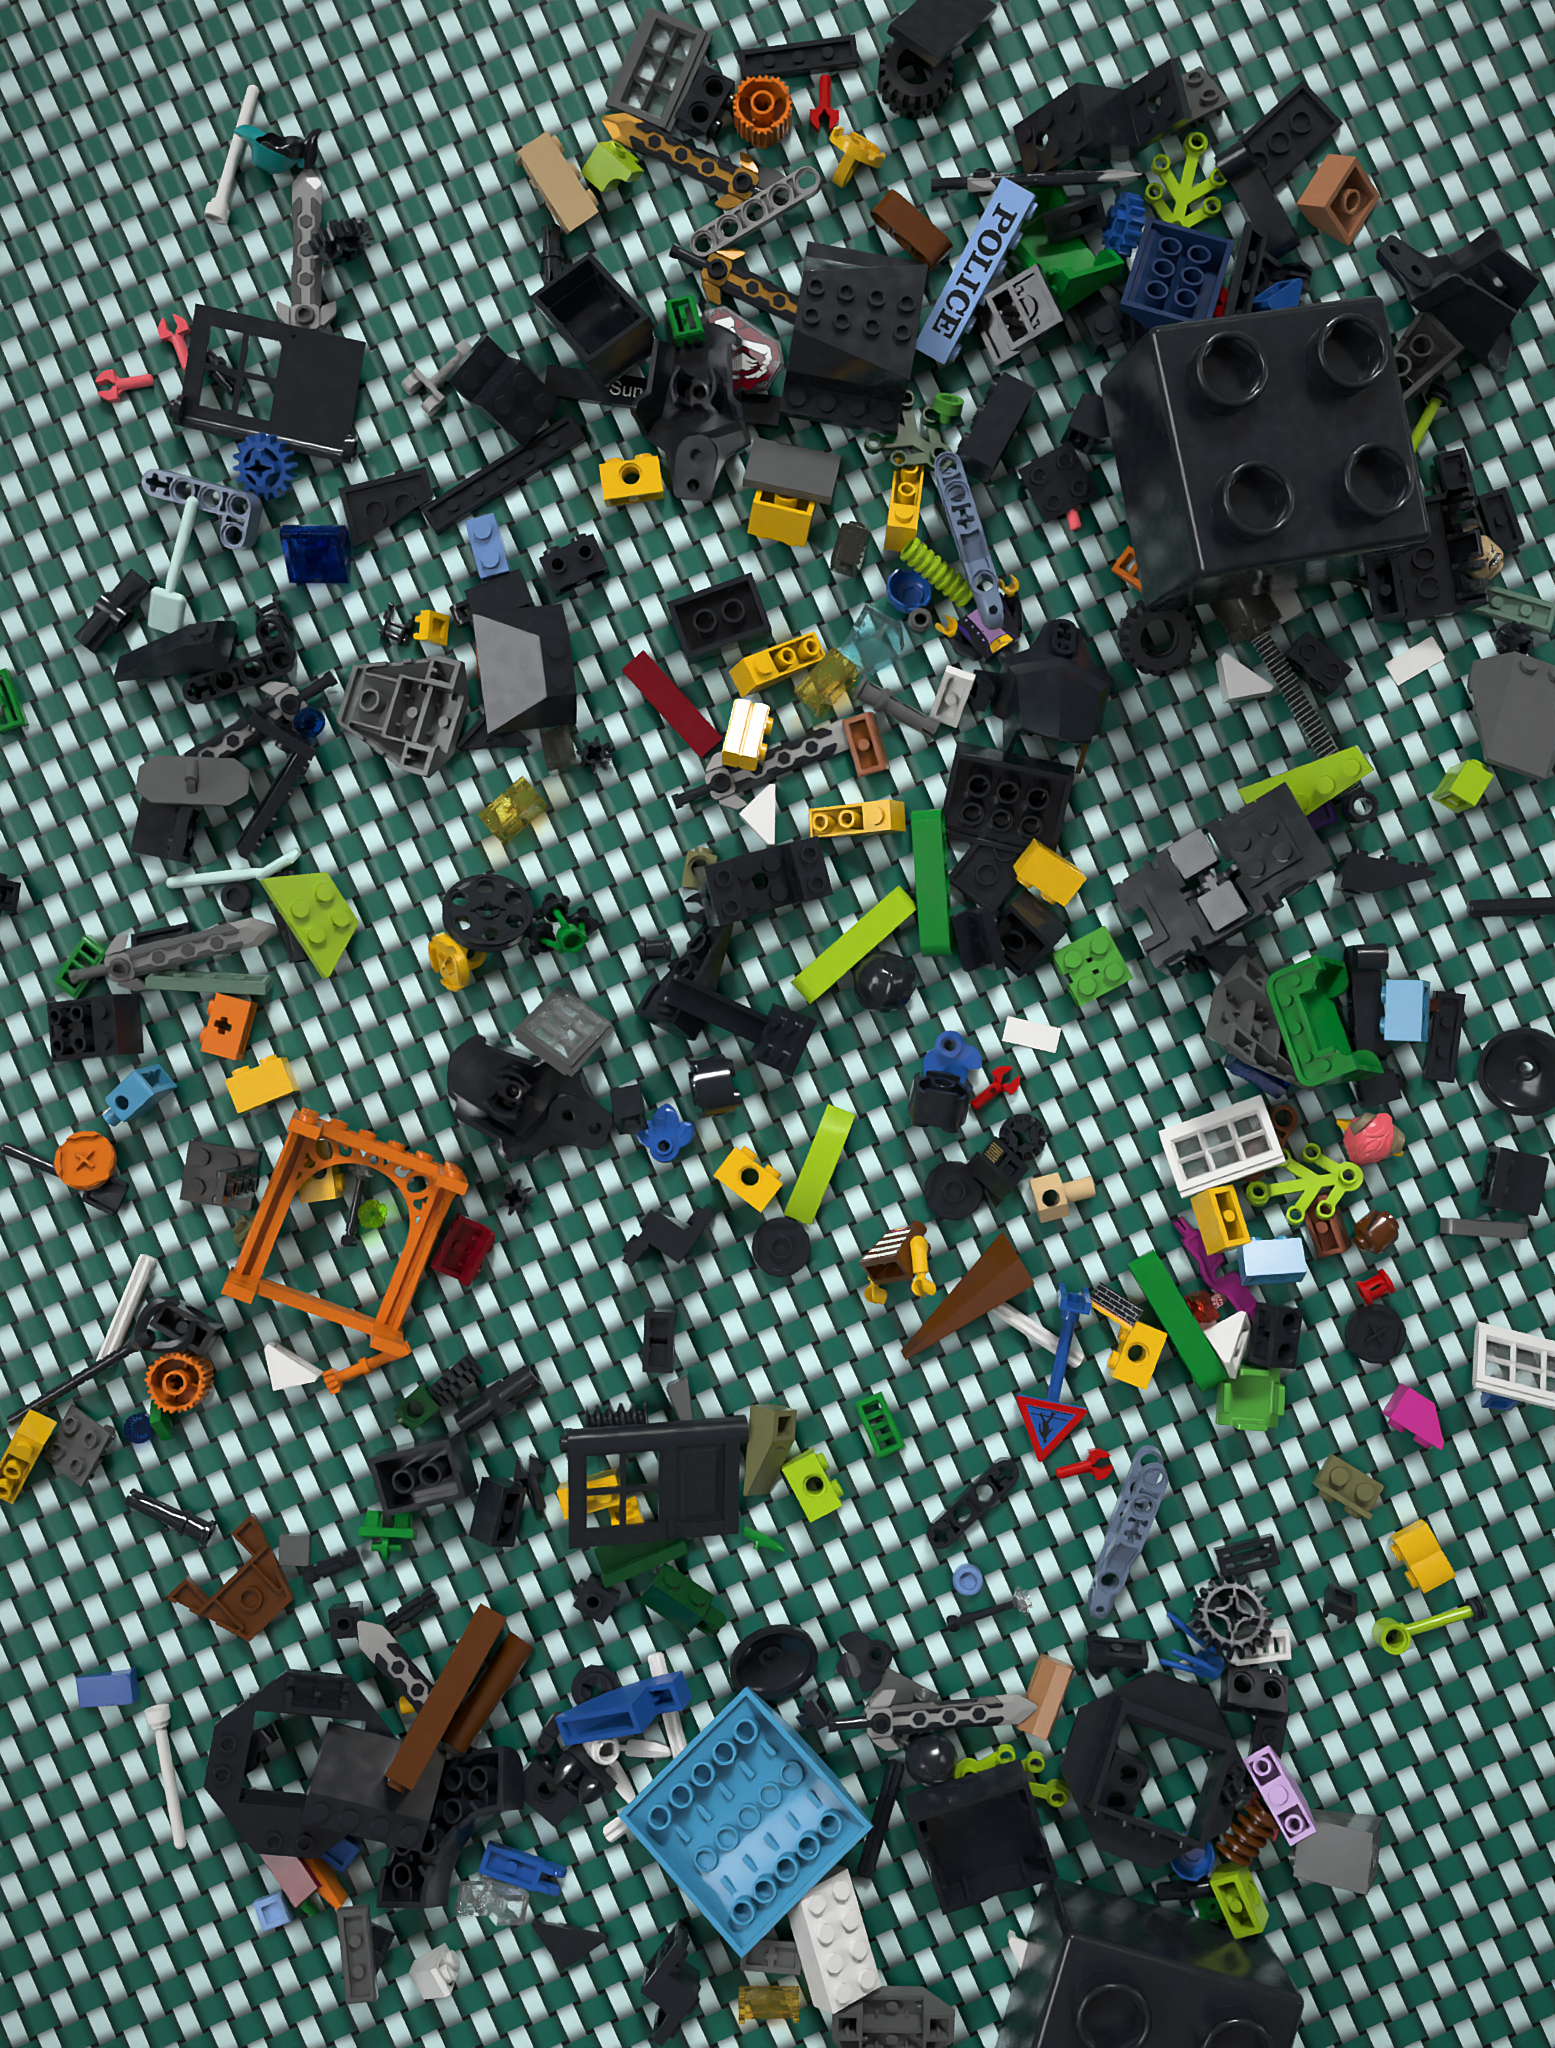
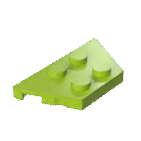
(314, 915)

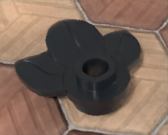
(858, 1659)

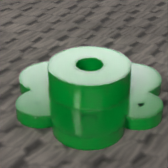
(1207, 1911)

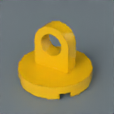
(856, 150)
(452, 961)

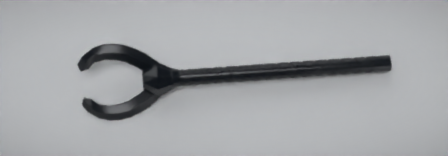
(141, 1340)

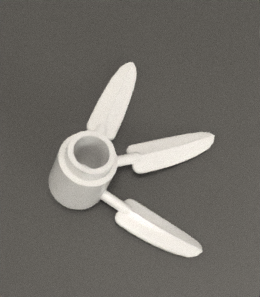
(607, 1751)

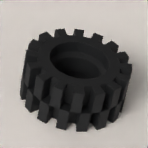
(456, 1379)

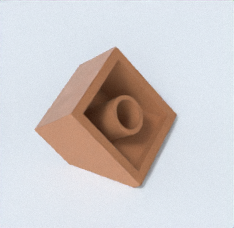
(1339, 198)

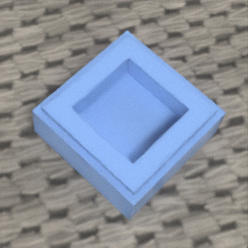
(273, 1910)

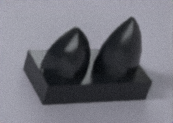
(1124, 1653)
(577, 1764)

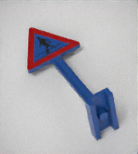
(1047, 1418)

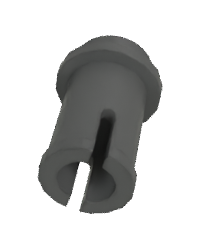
(922, 614)

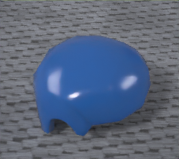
(908, 590)
(1194, 1863)

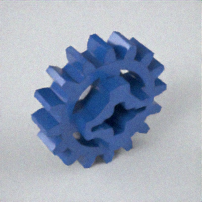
(1124, 224)
(265, 452)

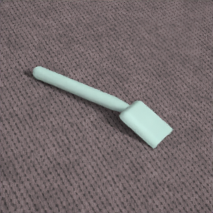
(167, 606)
(235, 874)

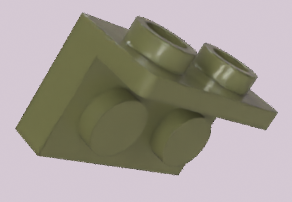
(1347, 1485)

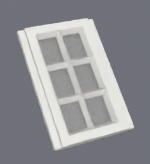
(1221, 1146)
(1514, 1365)

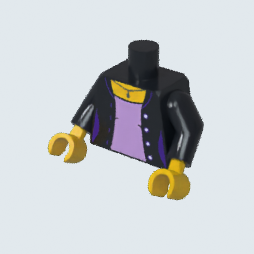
(975, 641)

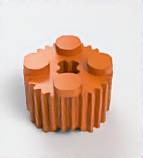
(775, 111)
(165, 1387)

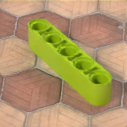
(854, 944)

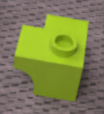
(610, 165)

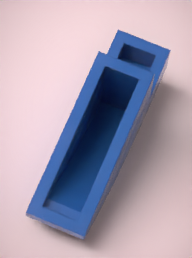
(624, 1710)

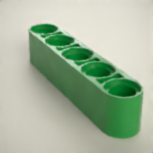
(932, 882)
(1177, 1321)

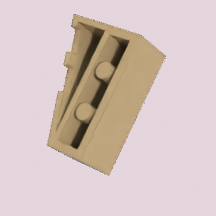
(557, 182)

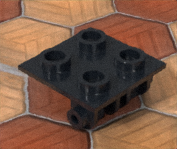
(1057, 482)

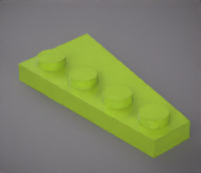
(1316, 781)

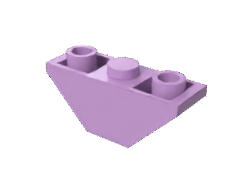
(1281, 1795)

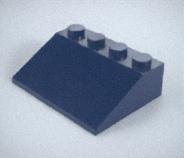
(1175, 274)

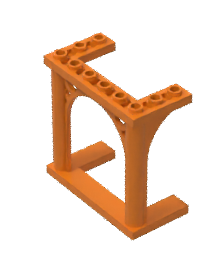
(305, 1131)

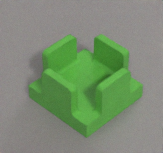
(1251, 1399)

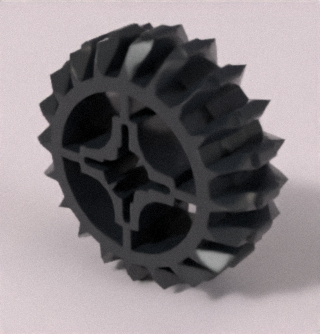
(1220, 1617)

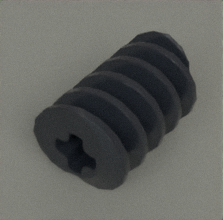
(620, 1417)

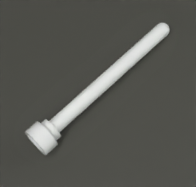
(217, 209)
(158, 1719)

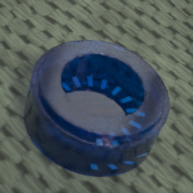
(309, 722)
(138, 1428)

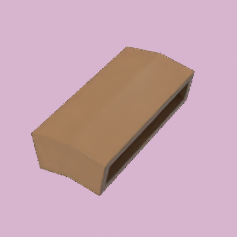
(1047, 1691)

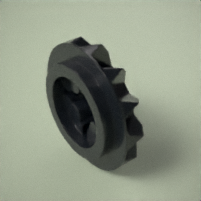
(1036, 1133)
(589, 1675)

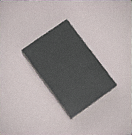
(791, 470)

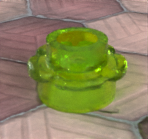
(372, 1221)

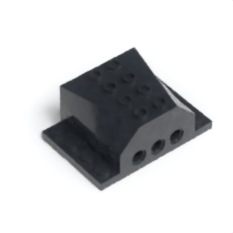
(853, 338)

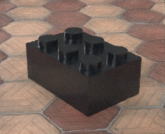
(994, 426)
(719, 618)
(423, 1473)

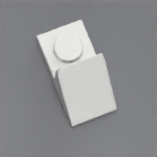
(952, 696)

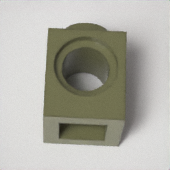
(700, 854)

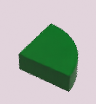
(160, 1422)

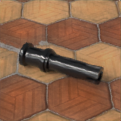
(183, 1521)

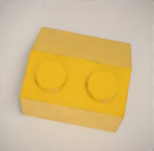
(781, 518)

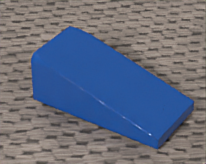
(108, 1688)

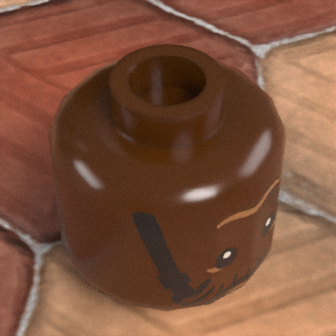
(1376, 1232)

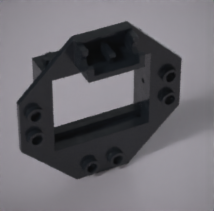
(1167, 1707)
(272, 1818)

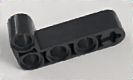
(1258, 198)
(238, 669)
(1363, 996)

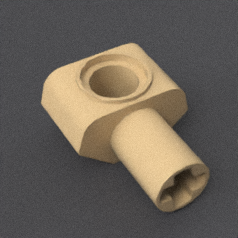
(1066, 1193)

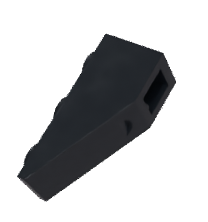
(1365, 874)

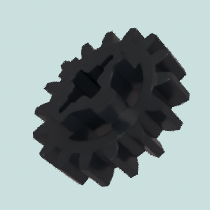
(341, 241)

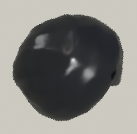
(884, 982)

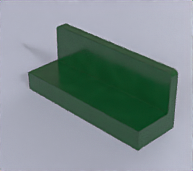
(628, 1560)

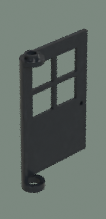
(312, 386)
(694, 1478)

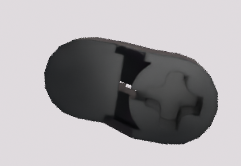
(259, 1740)

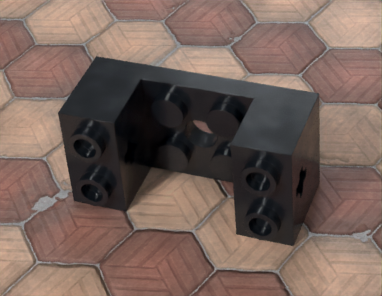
(792, 875)

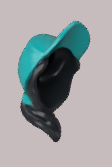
(280, 153)

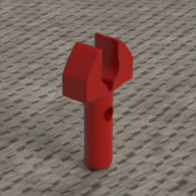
(824, 106)
(995, 1088)
(1087, 1466)

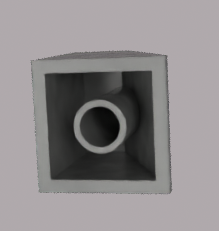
(1341, 1852)

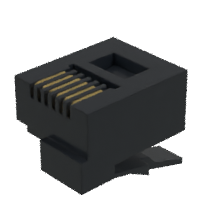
(995, 1170)

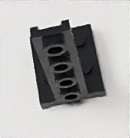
(281, 789)
(777, 1037)
(220, 1175)

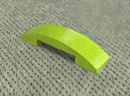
(819, 1164)

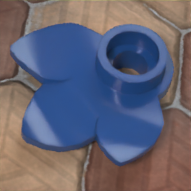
(955, 1061)
(666, 1129)

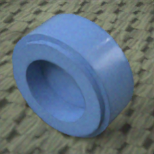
(967, 1579)

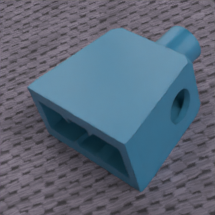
(138, 1094)

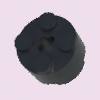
(713, 1086)
(939, 1101)

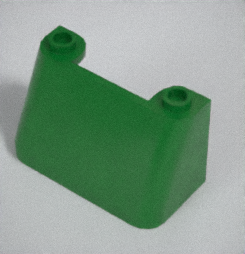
(1068, 264)
(1311, 1024)

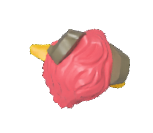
(1371, 1138)

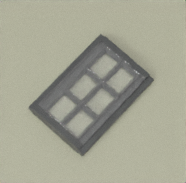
(659, 69)
(563, 1031)

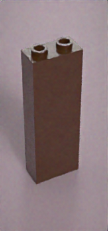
(444, 1699)

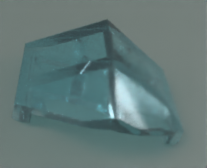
(873, 641)

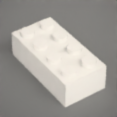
(833, 1943)

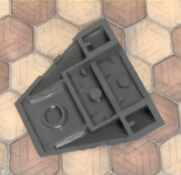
(408, 710)
(1515, 712)
(1245, 1022)
(895, 2020)

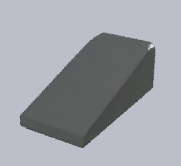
(681, 1397)

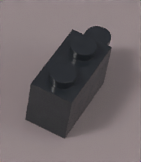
(500, 593)

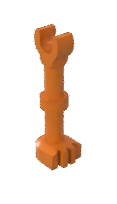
(334, 1379)

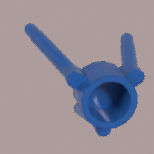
(1204, 1662)

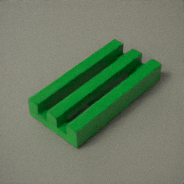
(687, 334)
(16, 703)

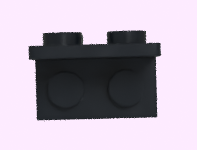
(166, 830)
(1513, 1180)

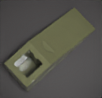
(769, 1442)

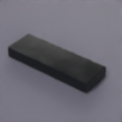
(1444, 1037)

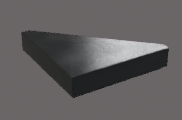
(477, 738)
(567, 1941)

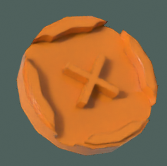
(85, 1160)

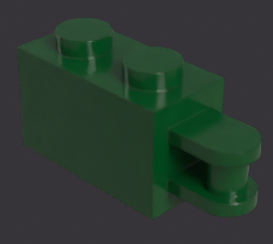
(682, 1602)

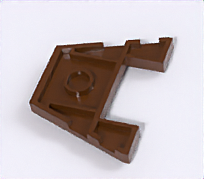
(250, 1595)

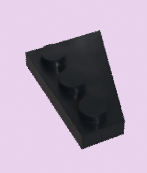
(383, 501)

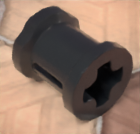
(655, 948)

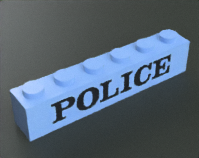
(975, 271)

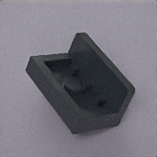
(978, 939)

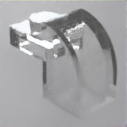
(495, 1898)

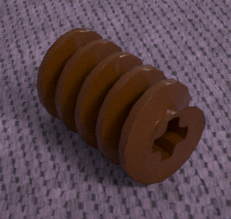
(1249, 1835)

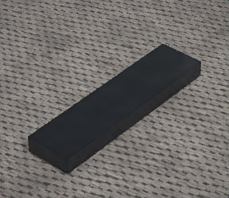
(800, 58)

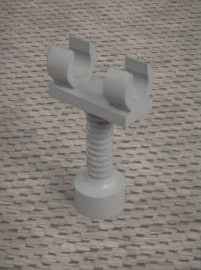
(414, 381)

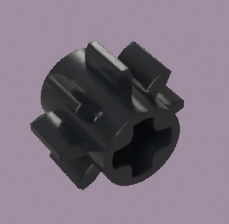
(1513, 638)
(597, 747)
(522, 1192)

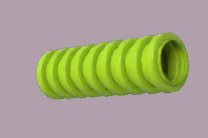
(936, 572)

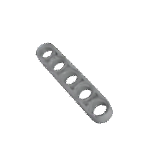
(765, 200)

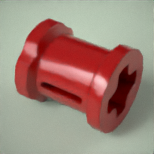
(1369, 1296)

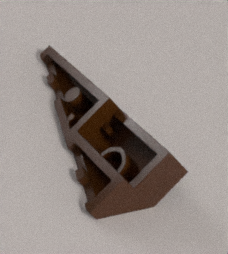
(986, 1285)

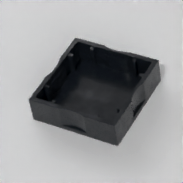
(981, 1836)

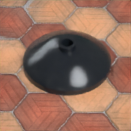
(1507, 1082)
(773, 1661)

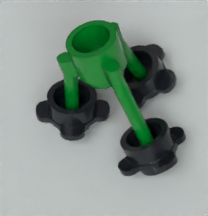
(573, 929)

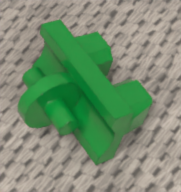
(374, 1529)

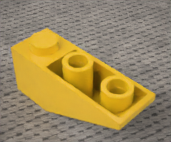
(904, 507)
(776, 664)
(858, 819)
(23, 1453)

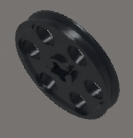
(500, 912)

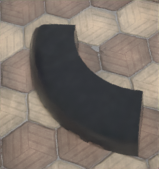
(466, 1798)

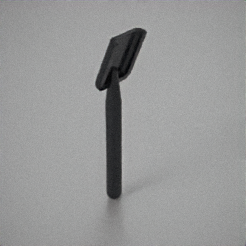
(105, 1198)

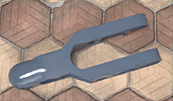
(970, 543)
(1122, 1542)

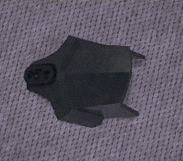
(1467, 290)
(695, 407)
(1052, 690)
(521, 1100)

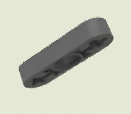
(1483, 1228)

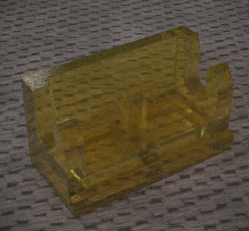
(826, 682)
(513, 810)
(768, 2002)

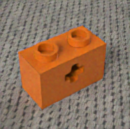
(235, 1012)

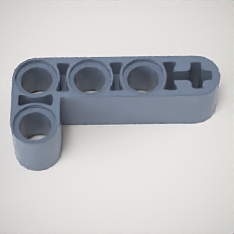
(203, 490)

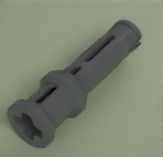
(883, 701)

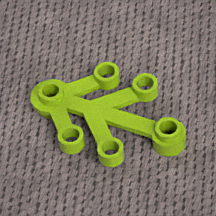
(1184, 193)
(1309, 1183)
(1039, 1790)

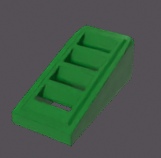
(86, 942)
(899, 1445)

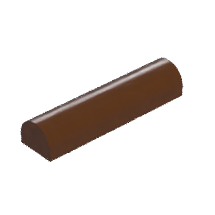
(487, 1692)

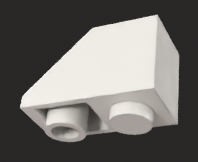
(435, 1972)

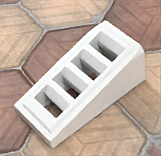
(1284, 1648)

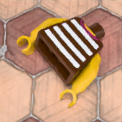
(897, 1258)

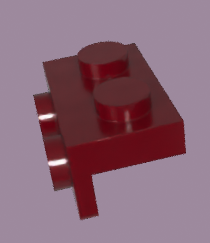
(464, 1249)

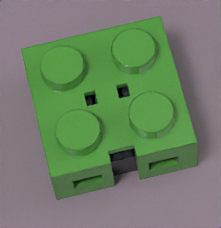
(1081, 972)

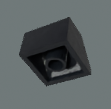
(1027, 932)

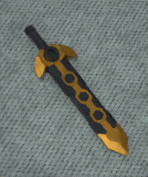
(735, 182)
(721, 274)

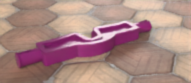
(1229, 1284)

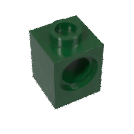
(422, 1395)

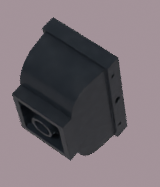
(597, 319)

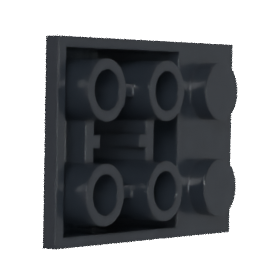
(1089, 427)
(95, 1027)

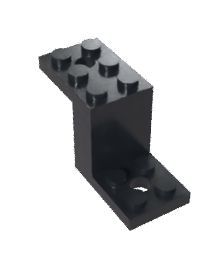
(1103, 120)

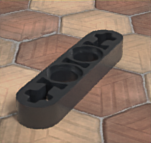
(976, 1506)

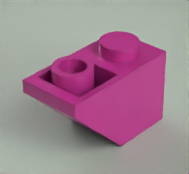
(1415, 1413)

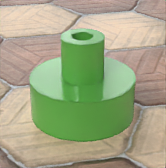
(948, 406)

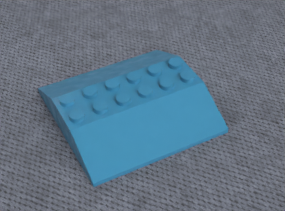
(746, 1820)

